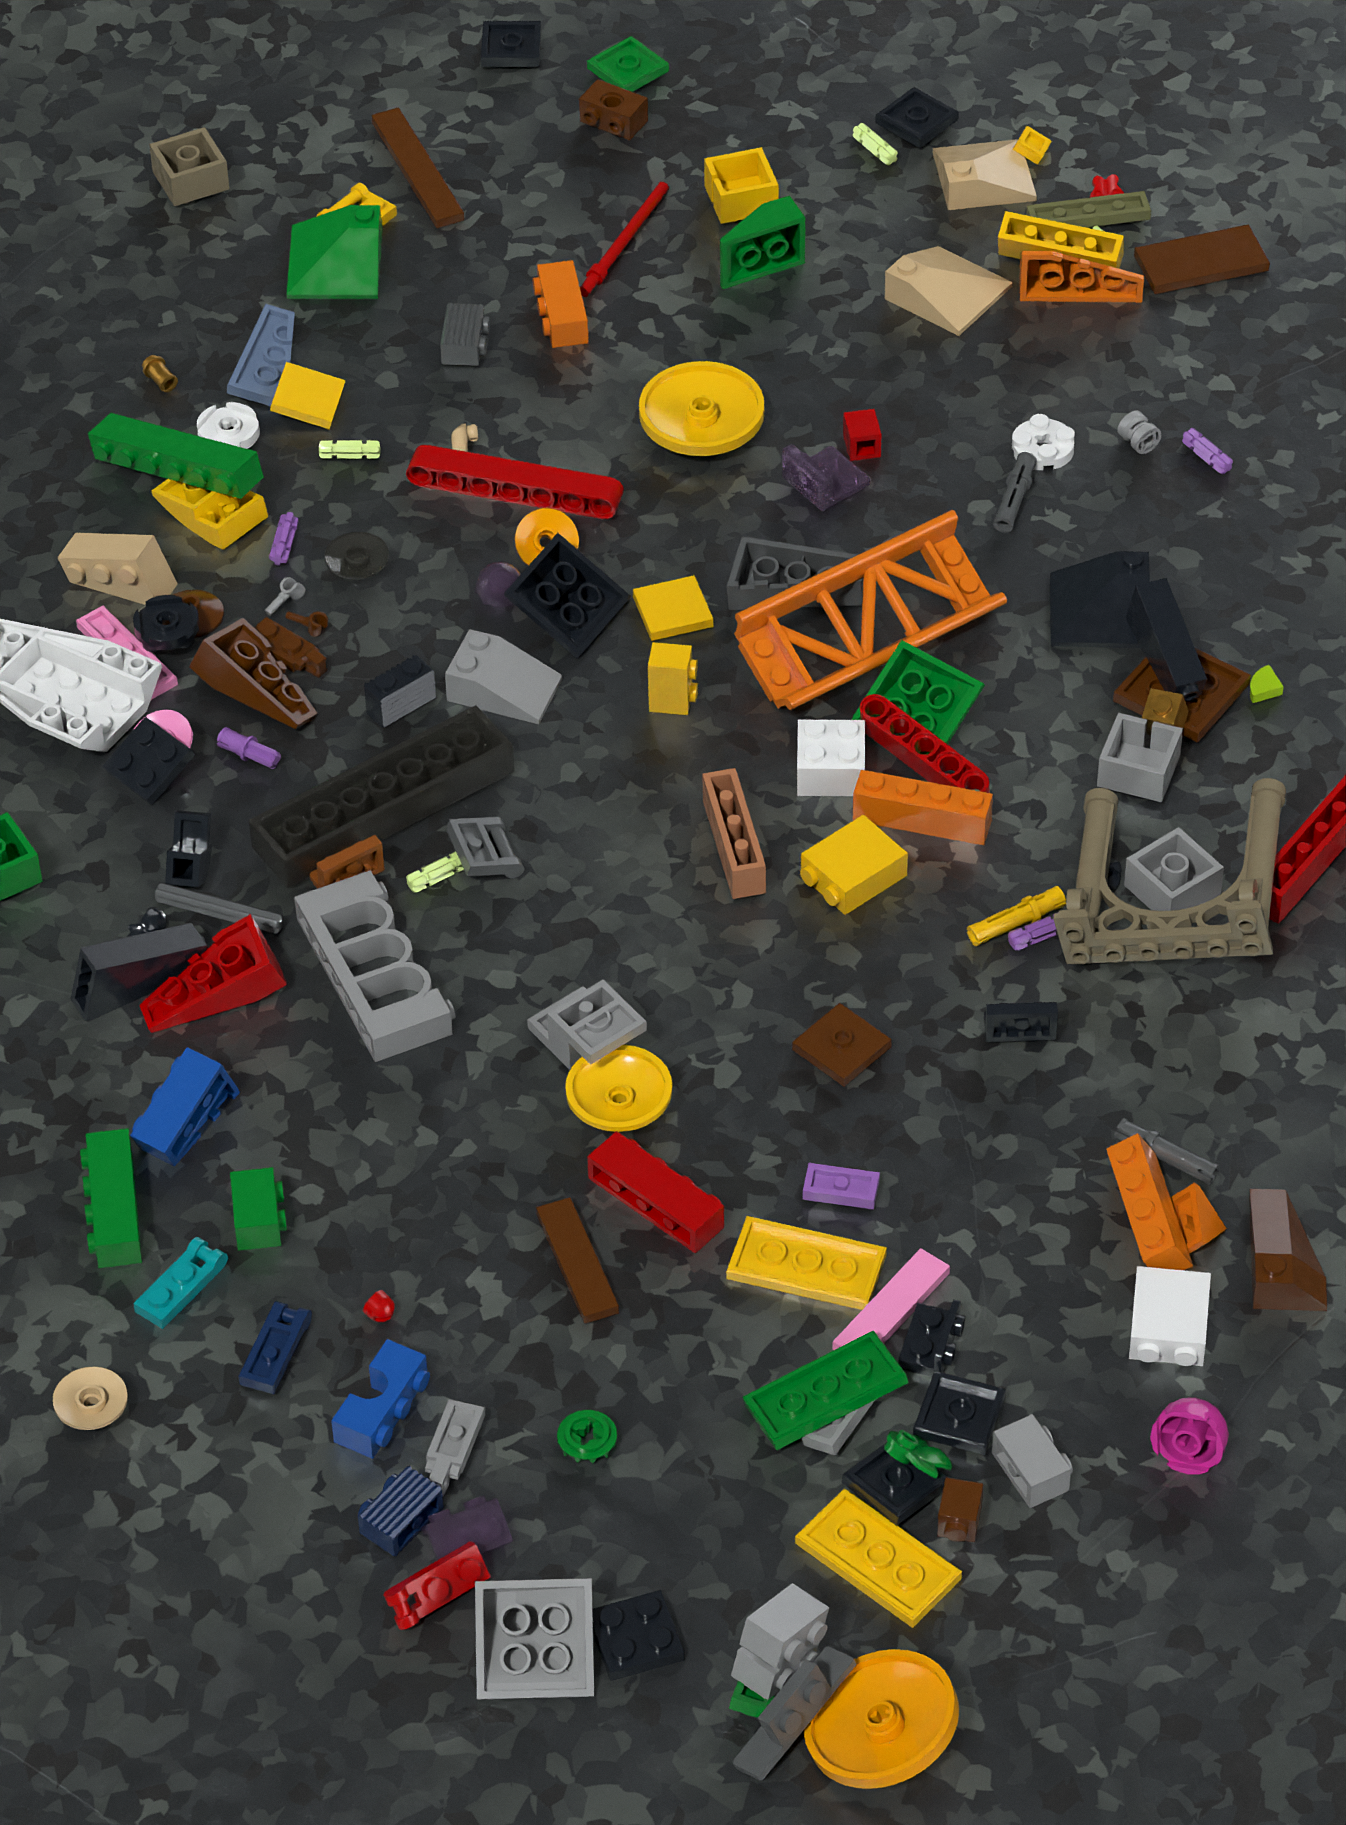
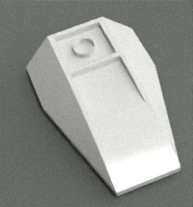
(73, 684)

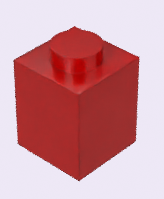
(862, 434)

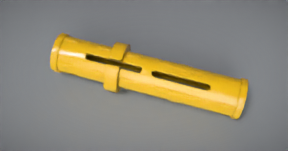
(1028, 910)

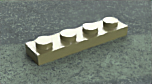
(1095, 210)

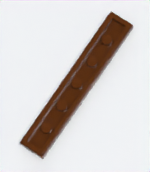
(417, 167)

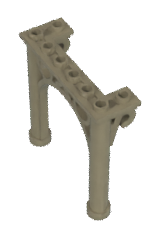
(1170, 933)

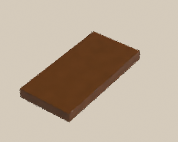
(1201, 259)

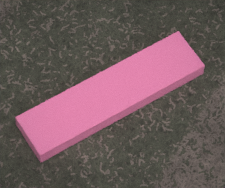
(105, 626)
(897, 1299)

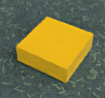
(1032, 145)

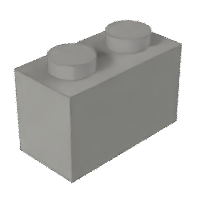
(1032, 1460)

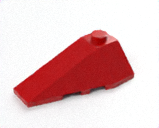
(227, 975)

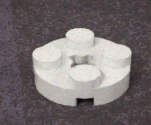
(240, 416)
(1041, 429)

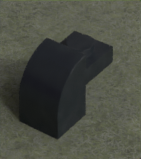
(191, 853)

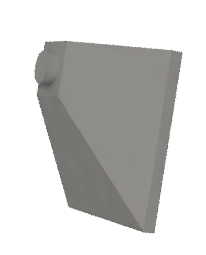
(534, 1639)

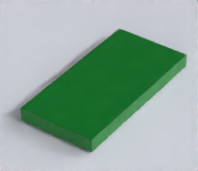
(825, 1390)

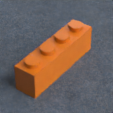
(923, 807)
(1148, 1204)

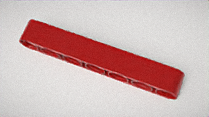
(515, 481)

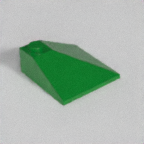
(336, 255)
(926, 690)

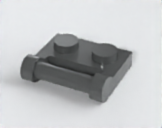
(476, 850)

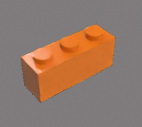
(561, 304)

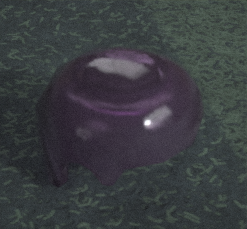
(494, 581)

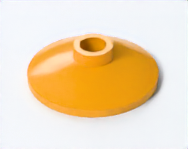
(540, 524)

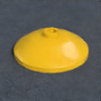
(619, 1089)

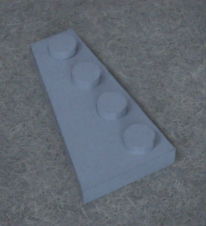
(264, 356)

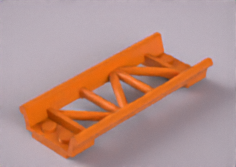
(769, 644)

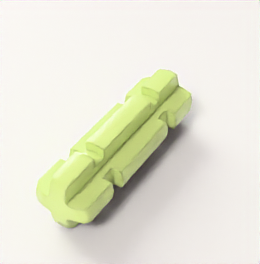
(875, 144)
(349, 449)
(434, 872)

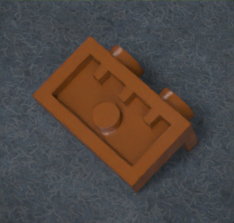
(354, 860)

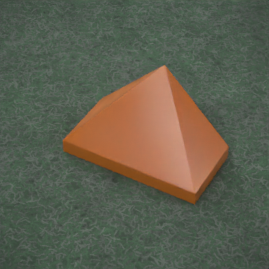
(1196, 1217)

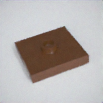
(841, 1044)

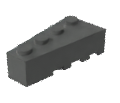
(770, 567)

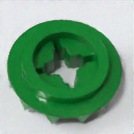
(577, 1426)

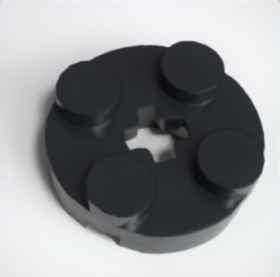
(177, 634)

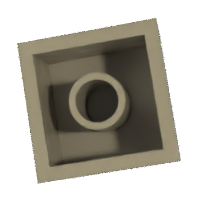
(189, 166)

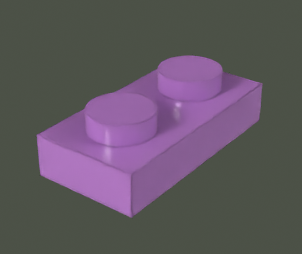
(841, 1186)

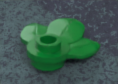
(913, 1449)

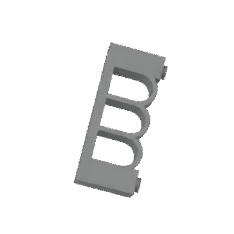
(392, 1027)

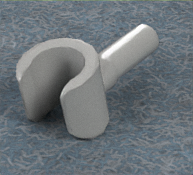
(289, 588)

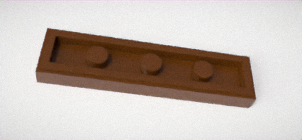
(577, 1260)

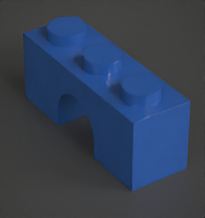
(369, 1423)

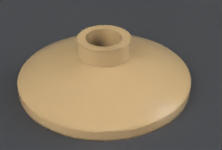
(89, 1387)

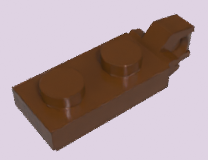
(292, 649)

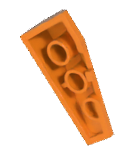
(1065, 278)

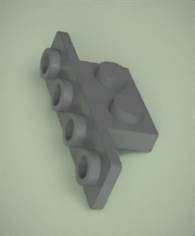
(793, 1710)

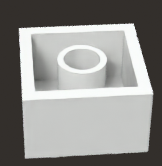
(829, 756)

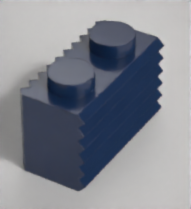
(399, 1510)

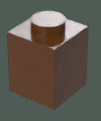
(960, 1510)

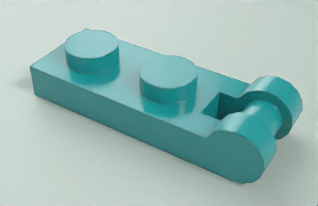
(180, 1283)

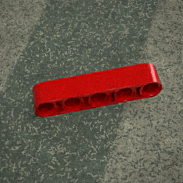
(917, 740)

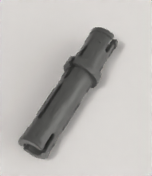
(1023, 468)
(1171, 1152)

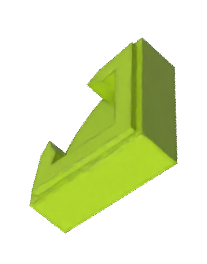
(1265, 685)

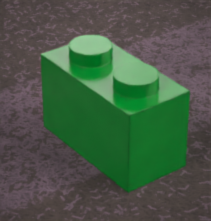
(256, 1208)

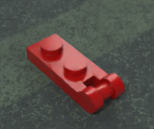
(436, 1584)

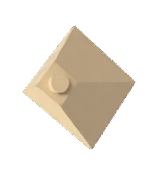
(983, 175)
(943, 288)

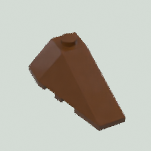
(242, 667)
(1282, 1259)

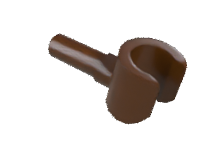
(313, 622)

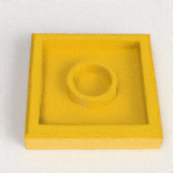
(307, 395)
(673, 608)

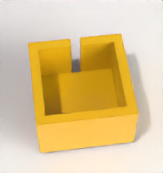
(739, 183)

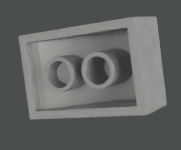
(500, 678)

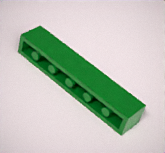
(176, 455)

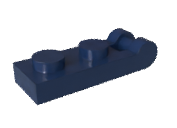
(274, 1347)

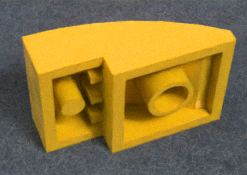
(210, 514)

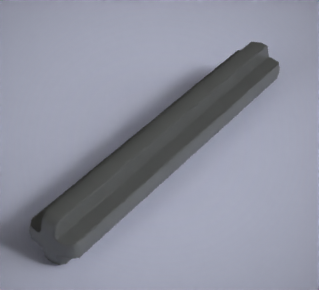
(217, 907)

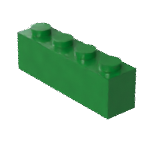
(113, 1198)

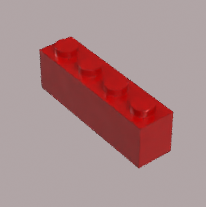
(656, 1191)

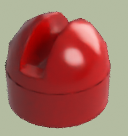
(379, 1307)

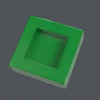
(747, 1701)

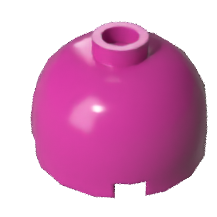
(1190, 1435)

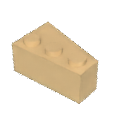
(118, 565)

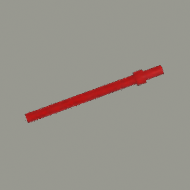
(598, 271)

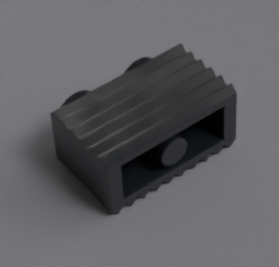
(399, 691)

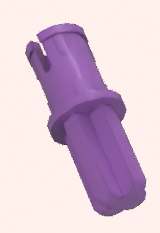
(248, 748)

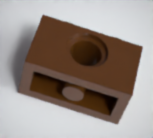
(613, 109)

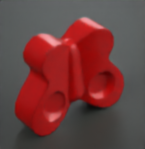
(1105, 187)

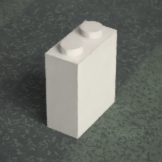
(1170, 1316)

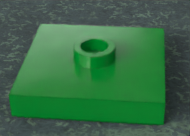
(628, 65)

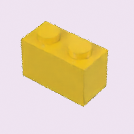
(671, 678)

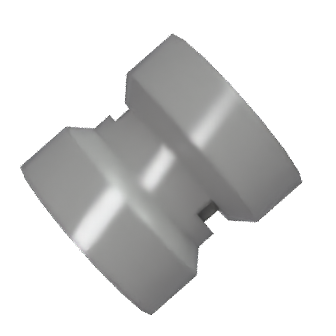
(1143, 435)

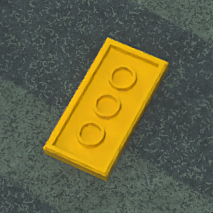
(806, 1263)
(878, 1557)

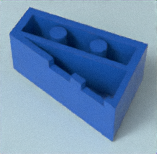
(183, 1106)

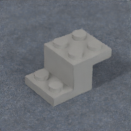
(587, 1024)

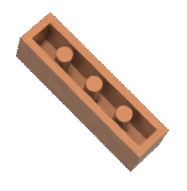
(734, 833)

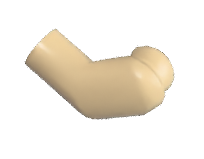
(463, 434)

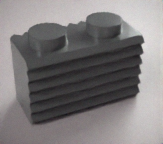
(463, 334)

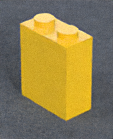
(853, 864)

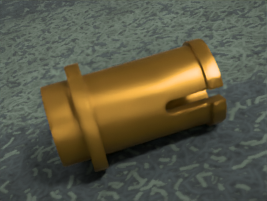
(155, 368)

